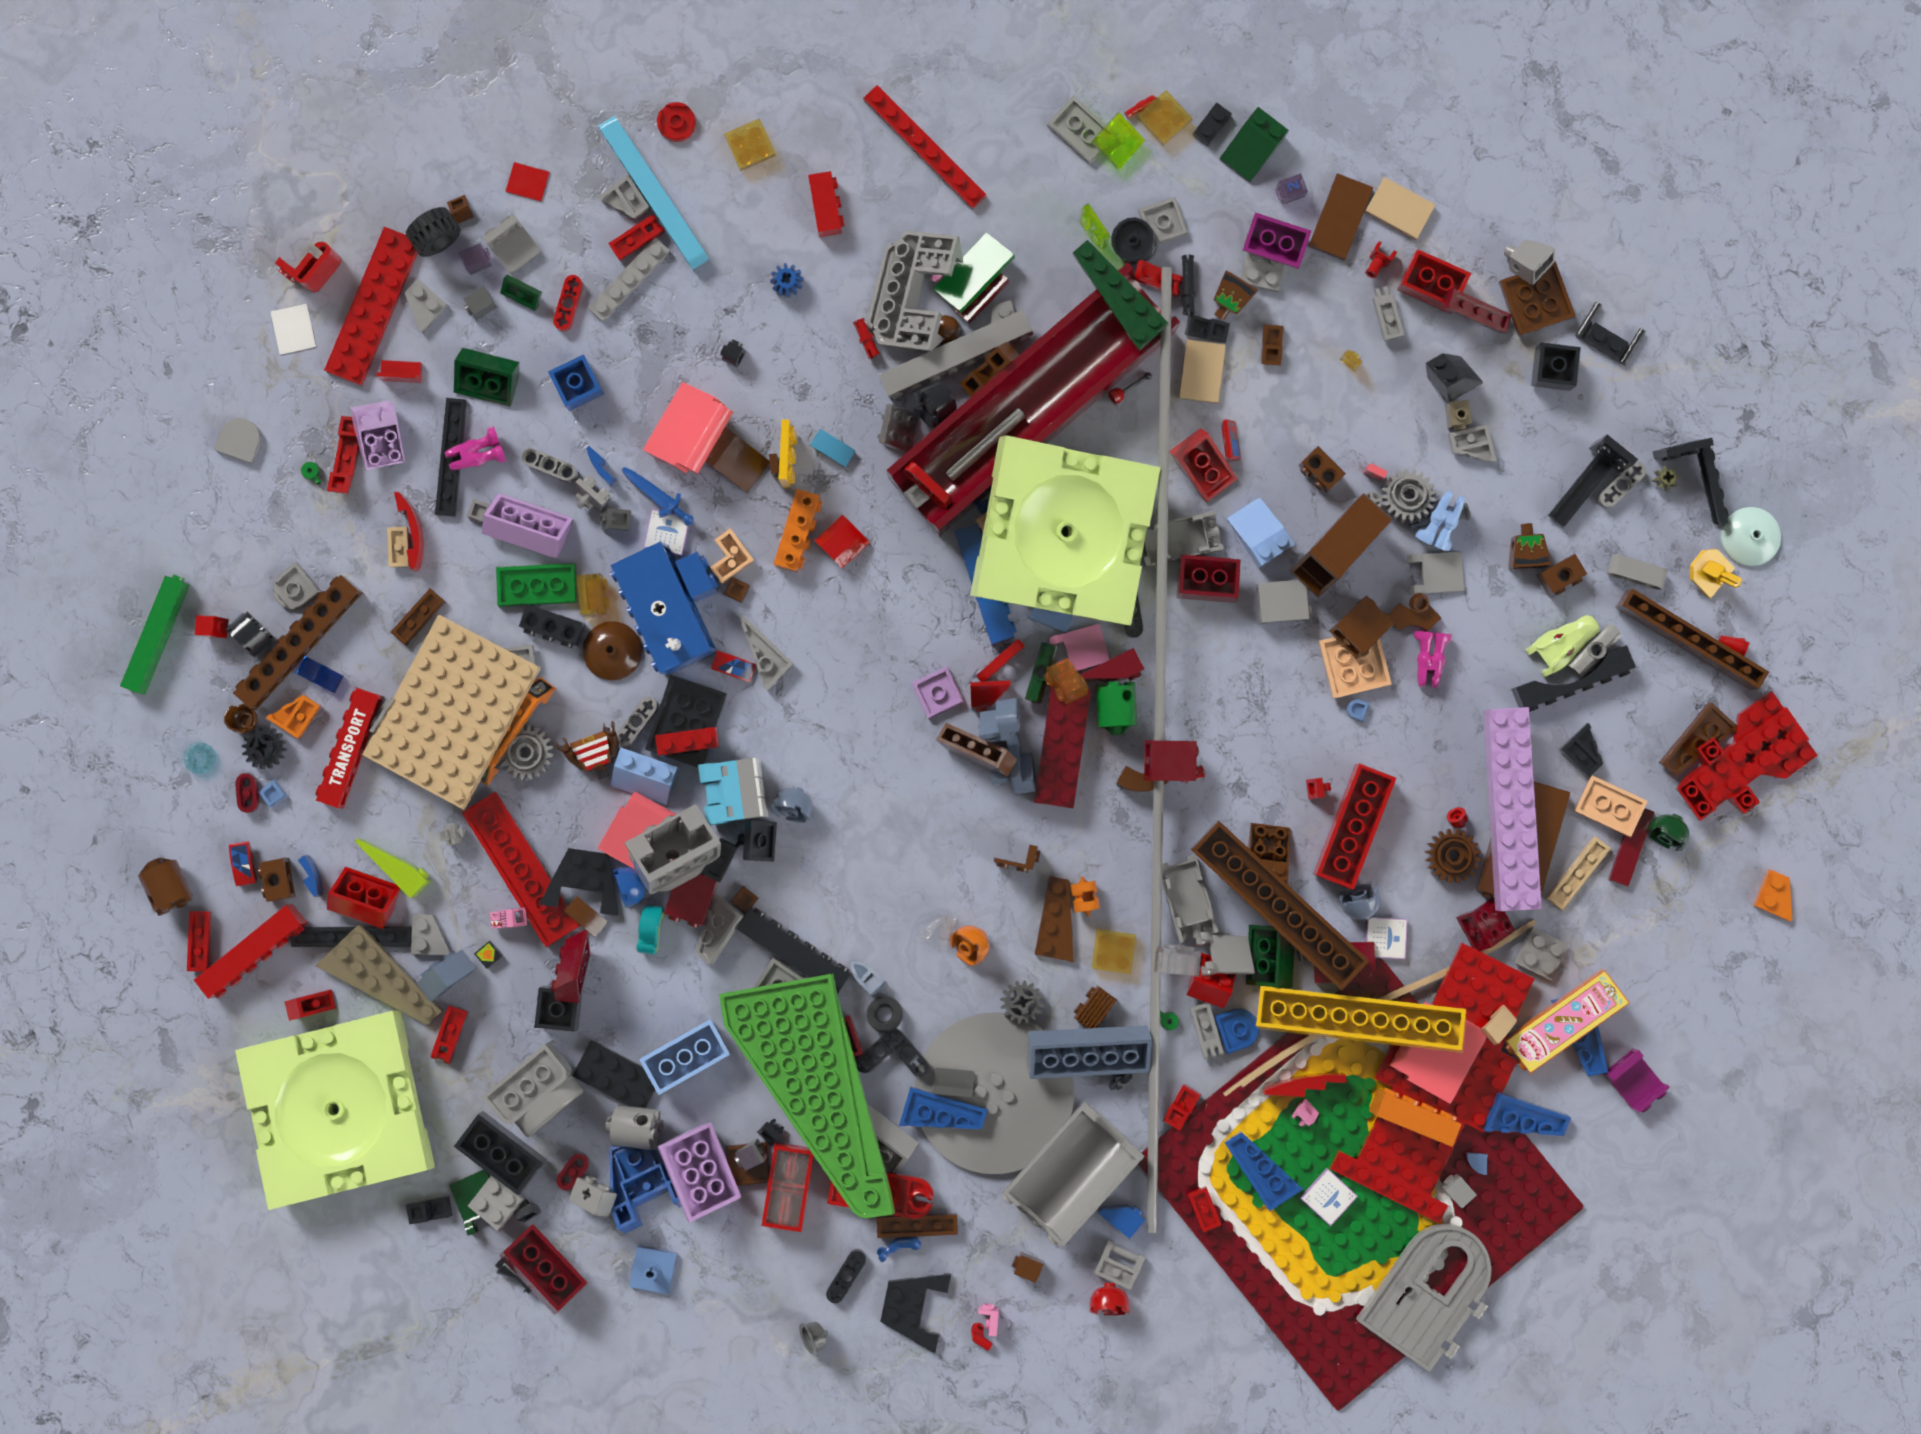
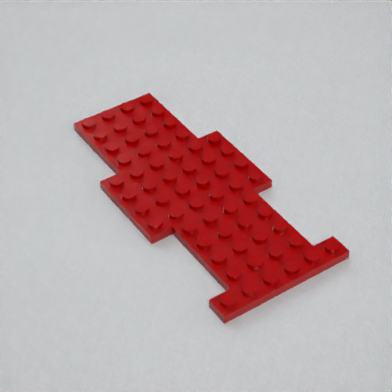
(1408, 1163)

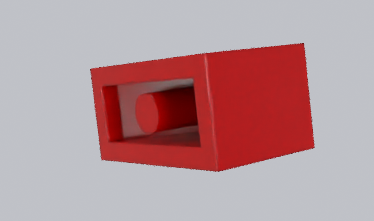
(310, 1004)

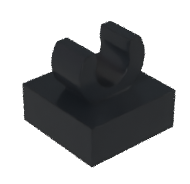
(769, 1133)
(527, 1211)

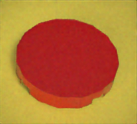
(676, 122)

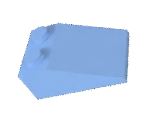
(1260, 532)

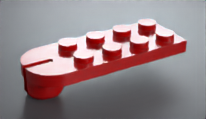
(904, 1193)

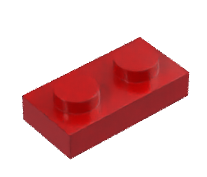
(1204, 1209)

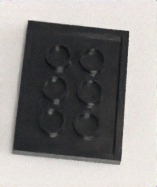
(686, 708)

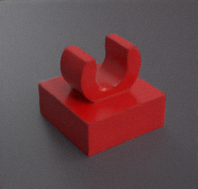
(1316, 788)

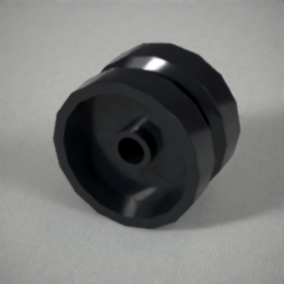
(1128, 231)

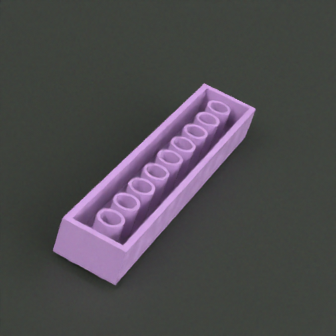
(1512, 809)

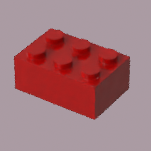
(1431, 278)

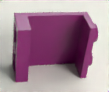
(1636, 1081)

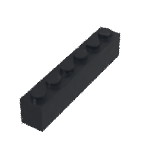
(790, 948)

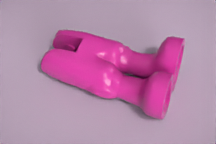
(470, 454)
(1428, 663)

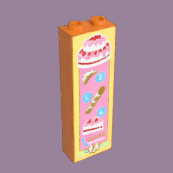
(1565, 1021)

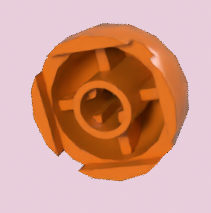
(971, 944)

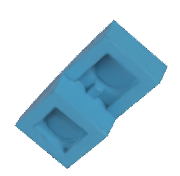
(832, 448)

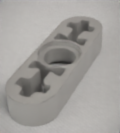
(1615, 498)
(628, 722)

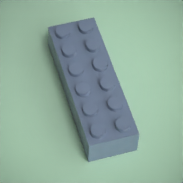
(1088, 1052)

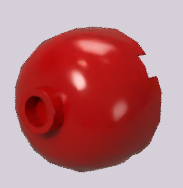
(1109, 1300)

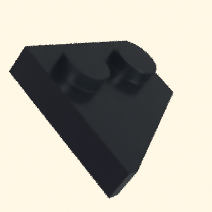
(1582, 751)

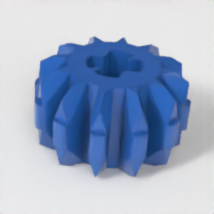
(778, 282)

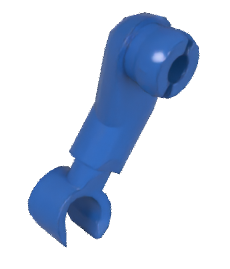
(899, 1242)

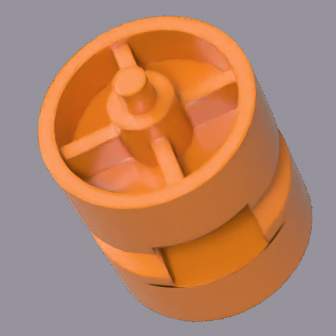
(1085, 896)

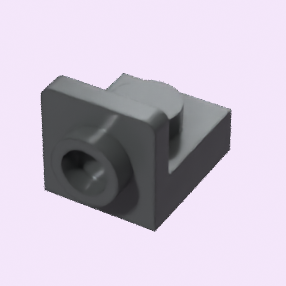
(615, 519)

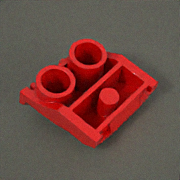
(842, 541)

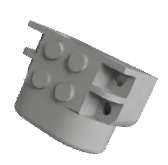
(680, 837)
(535, 1090)

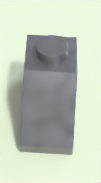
(750, 1155)

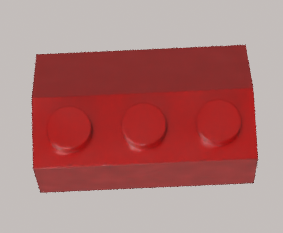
(363, 897)

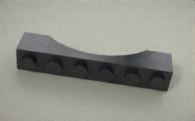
(1612, 663)

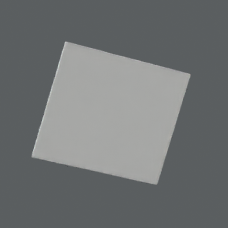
(293, 329)

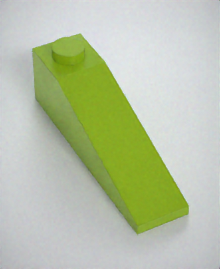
(403, 873)

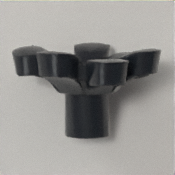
(1118, 1080)

